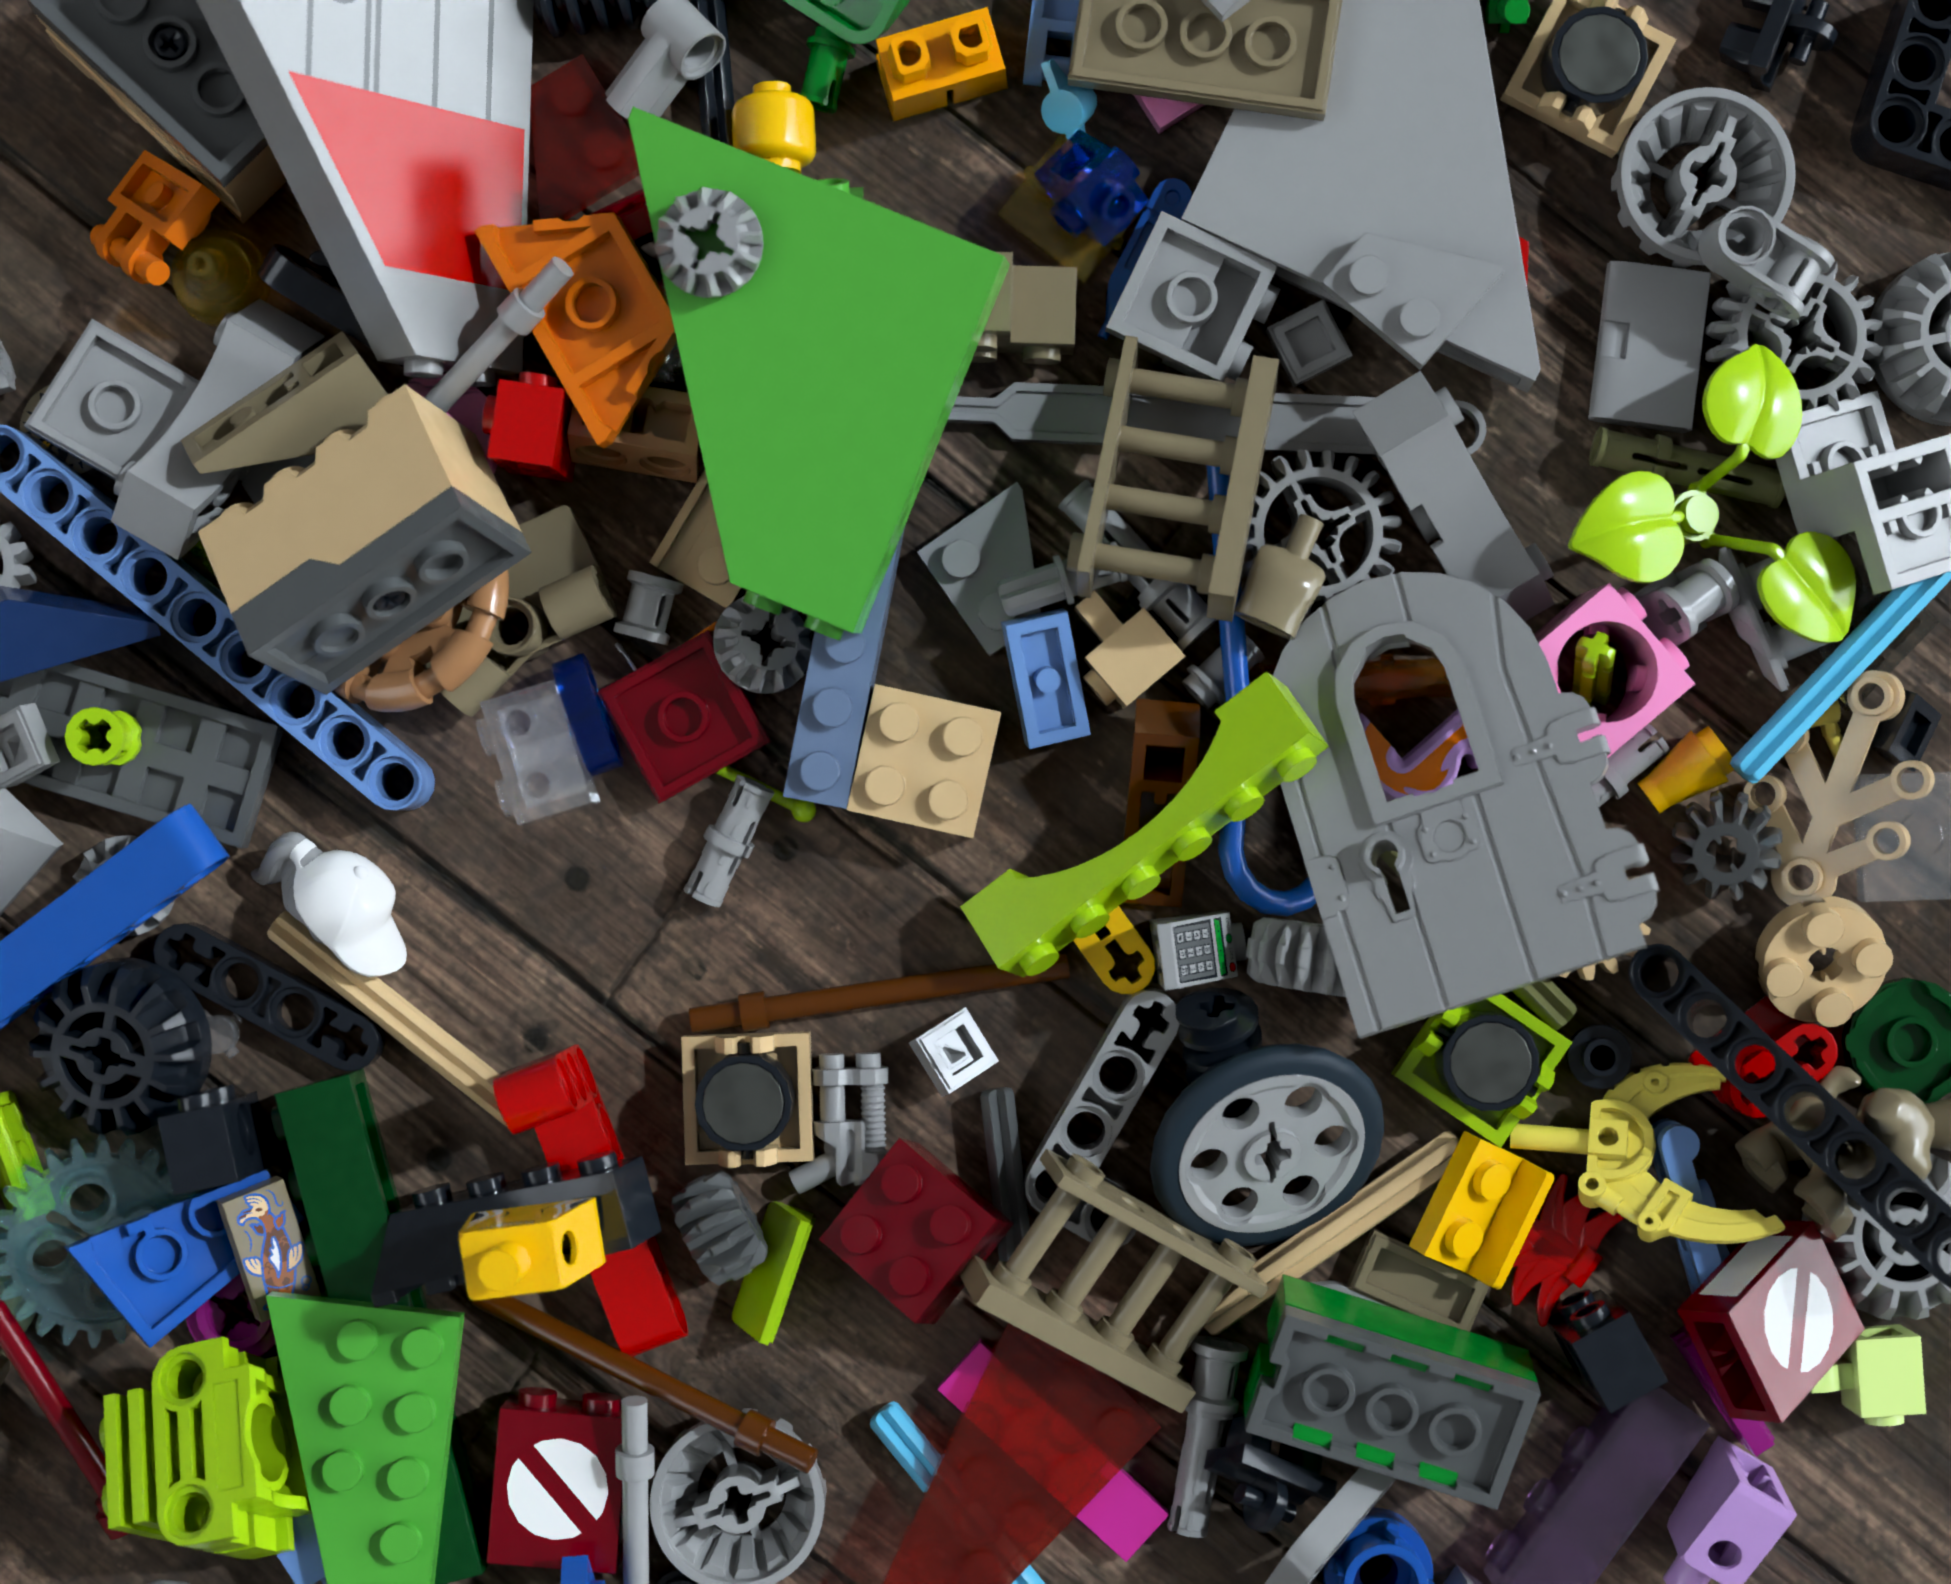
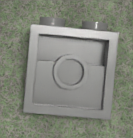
(1194, 300)

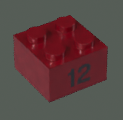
(915, 1231)

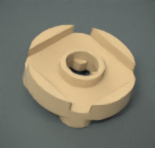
(1840, 988)

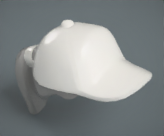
(339, 900)

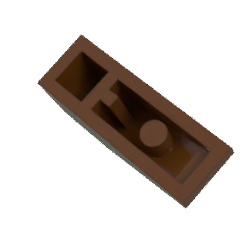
(1160, 766)

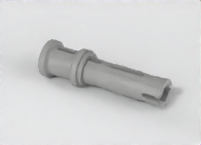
(1171, 601)
(1208, 1411)

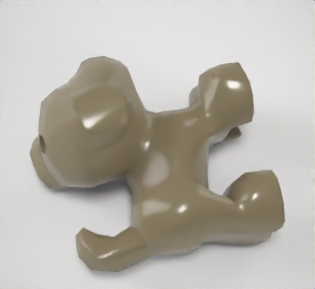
(1889, 1113)

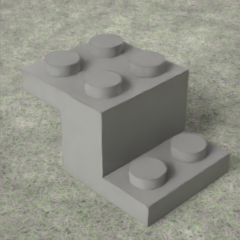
(1852, 479)

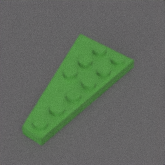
(371, 1428)

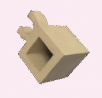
(1130, 653)

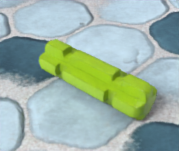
(1594, 669)

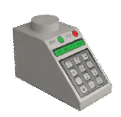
(1196, 948)

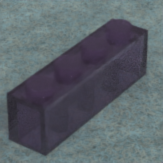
(1596, 1493)

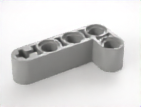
(1109, 1104)

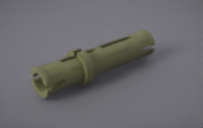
(1615, 452)

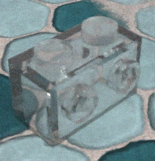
(535, 755)

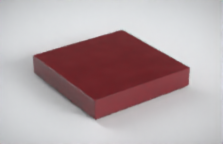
(683, 718)

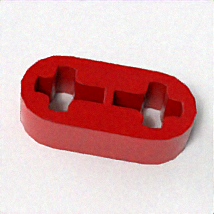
(1763, 1063)

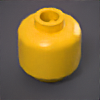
(775, 125)

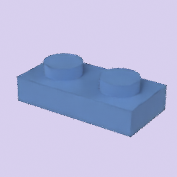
(1046, 678)

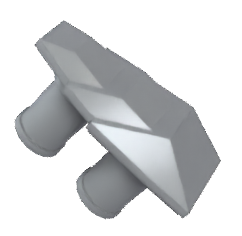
(1769, 644)

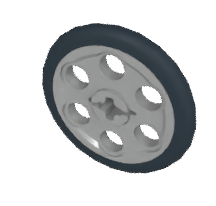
(1267, 1076)

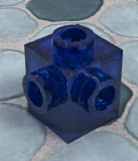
(1092, 188)

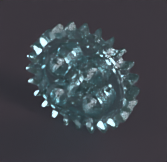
(63, 1291)

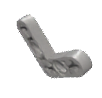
(1331, 1528)

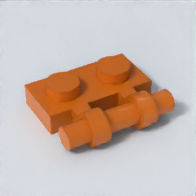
(153, 210)

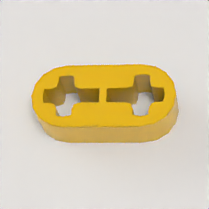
(1130, 942)

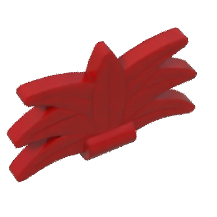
(1559, 1249)

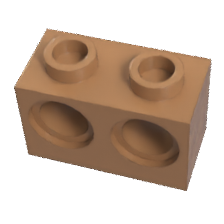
(654, 441)

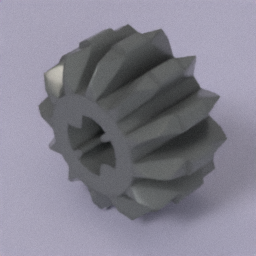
(1700, 848)
(719, 1227)

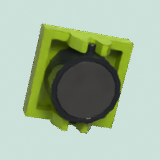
(1484, 1064)

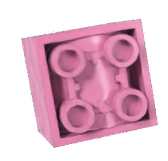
(1653, 666)

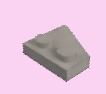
(976, 556)

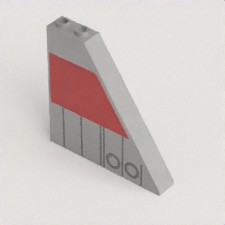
(397, 144)

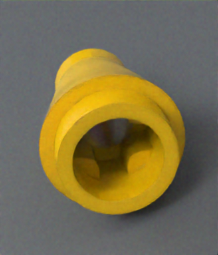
(1689, 769)

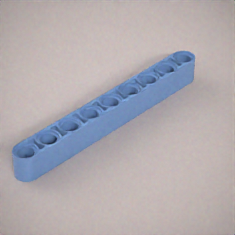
(222, 648)

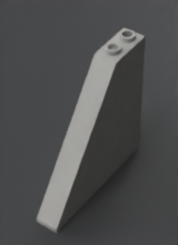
(1400, 155)

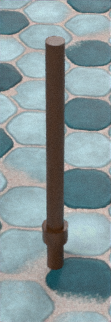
(755, 1010)
(751, 1430)

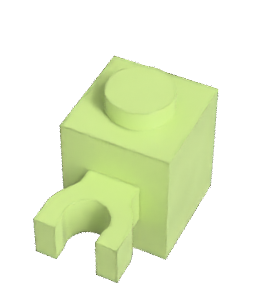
(1880, 1376)

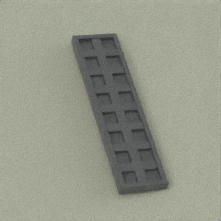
(186, 753)

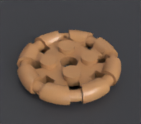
(451, 652)

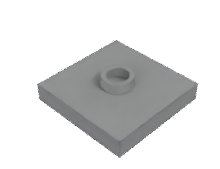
(110, 401)

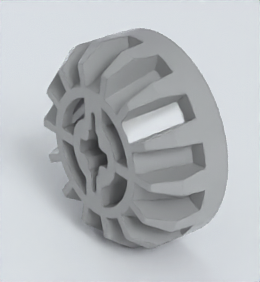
(1741, 148)
(1916, 354)
(1867, 1284)
(704, 1528)

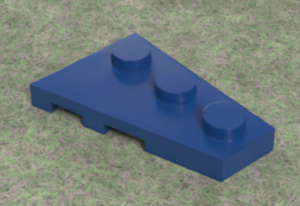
(164, 1261)

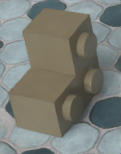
(1032, 315)

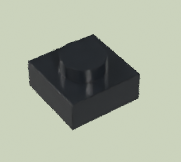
(1908, 732)

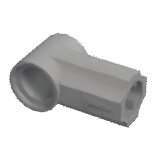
(675, 48)

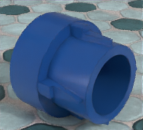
(1380, 1534)

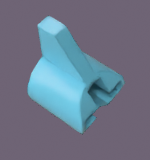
(1065, 106)

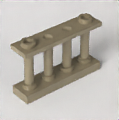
(1224, 515)
(1109, 1343)

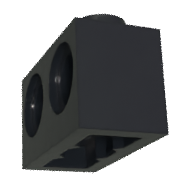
(1605, 1349)

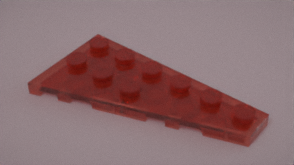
(1019, 1465)

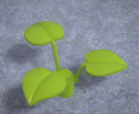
(1642, 527)

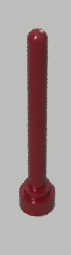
(56, 1408)

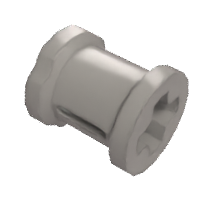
(648, 607)

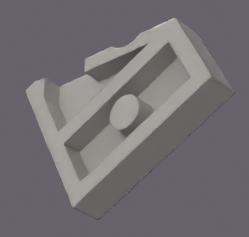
(1409, 291)

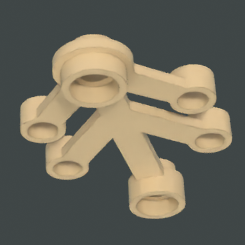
(1834, 800)

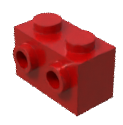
(530, 427)

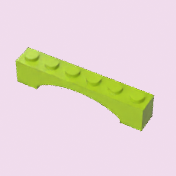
(1255, 749)

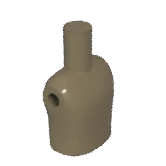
(1283, 582)

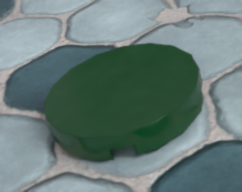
(1902, 1039)

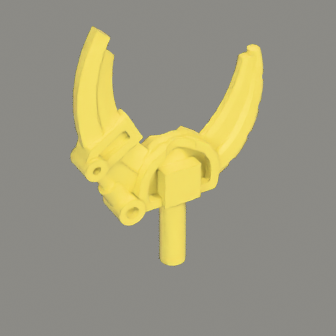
(1622, 1149)

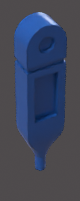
(1170, 197)

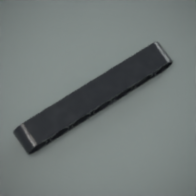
(1780, 1092)

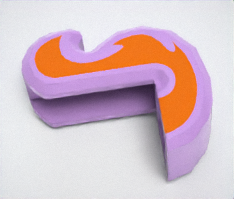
(1427, 765)

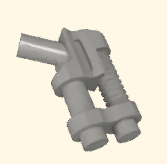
(850, 1145)

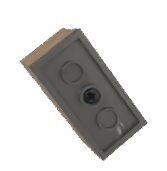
(175, 83)
(363, 542)

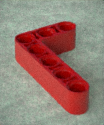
(571, 1122)

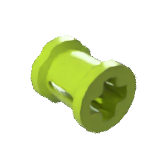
(83, 738)

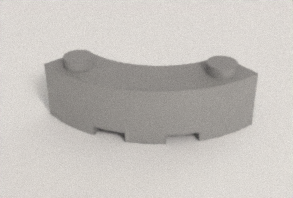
(163, 492)
(1448, 497)

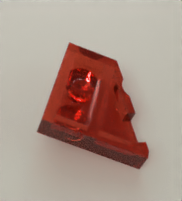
(577, 141)

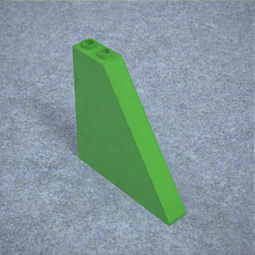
(818, 374)

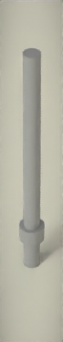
(517, 316)
(634, 1468)

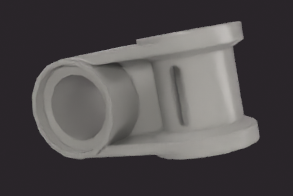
(1776, 265)
(1688, 600)

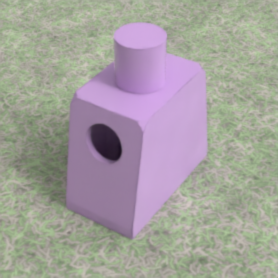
(1727, 1518)

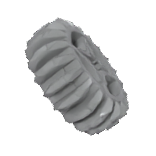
(1841, 357)
(1364, 510)
(1293, 956)

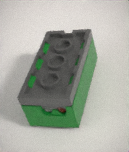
(1390, 1392)

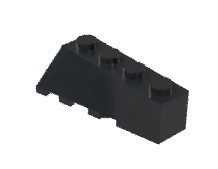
(424, 1236)

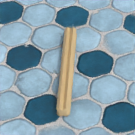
(391, 1013)
(1340, 1228)

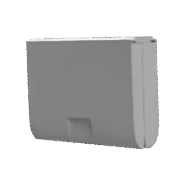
(1649, 346)

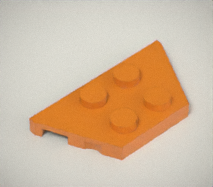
(604, 325)

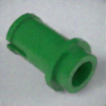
(825, 69)

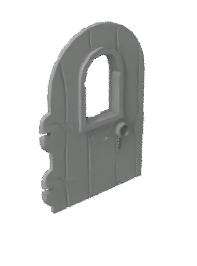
(1501, 867)

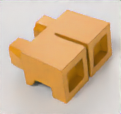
(940, 57)

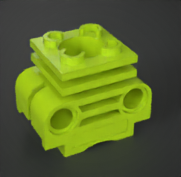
(206, 1454)

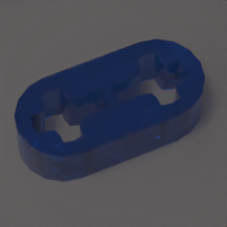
(587, 715)

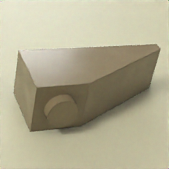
(290, 411)

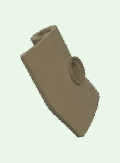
(555, 589)

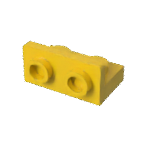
(1482, 1210)

